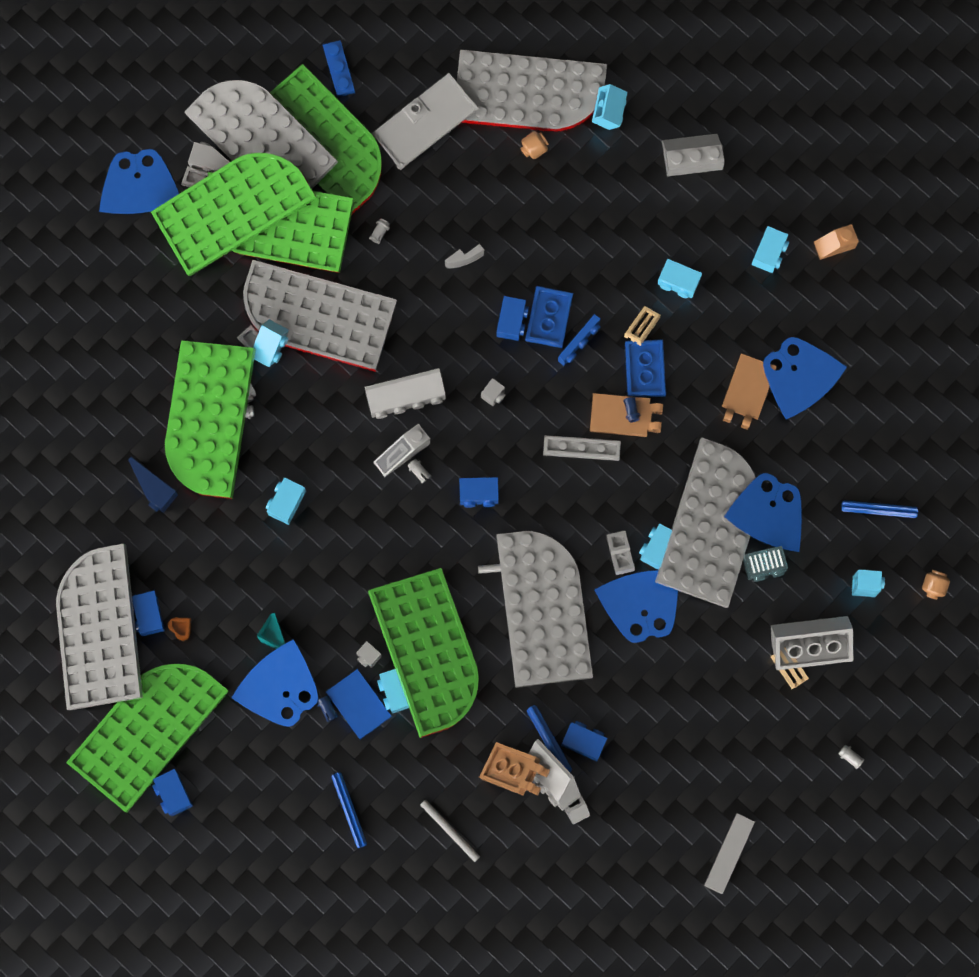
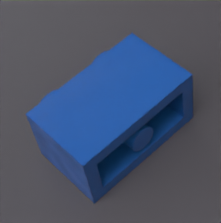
(511, 318)
(478, 491)
(147, 613)
(584, 741)
(172, 793)

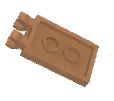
(746, 390)
(610, 416)
(513, 770)

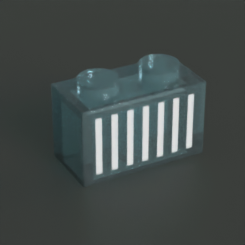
(765, 563)

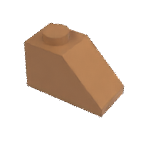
(836, 242)

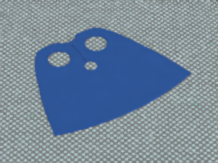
(133, 195)
(805, 386)
(768, 524)
(637, 592)
(266, 682)

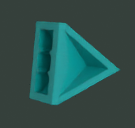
(271, 633)

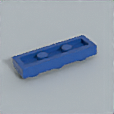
(338, 68)
(580, 340)

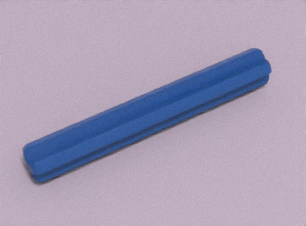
(879, 509)
(547, 736)
(349, 810)

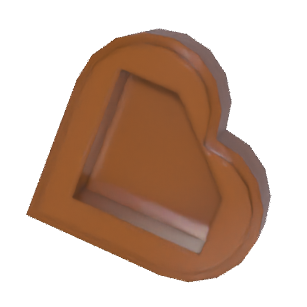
(180, 627)

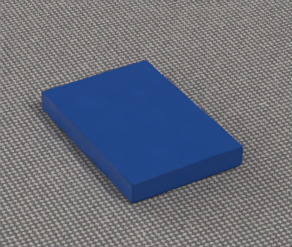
(549, 317)
(645, 369)
(358, 704)

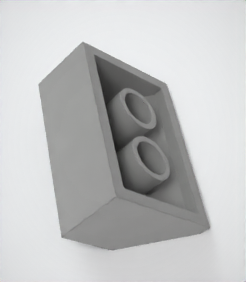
(693, 154)
(559, 783)

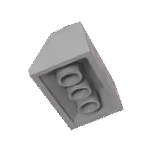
(405, 393)
(813, 642)

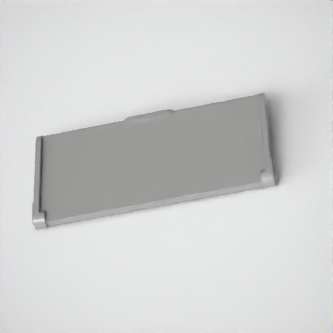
(424, 121)

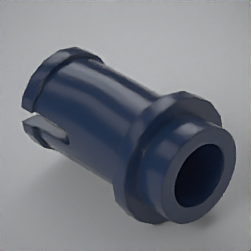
(631, 409)
(327, 708)

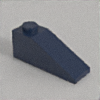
(155, 490)

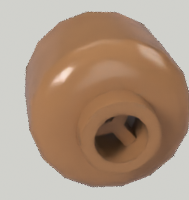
(534, 145)
(936, 584)

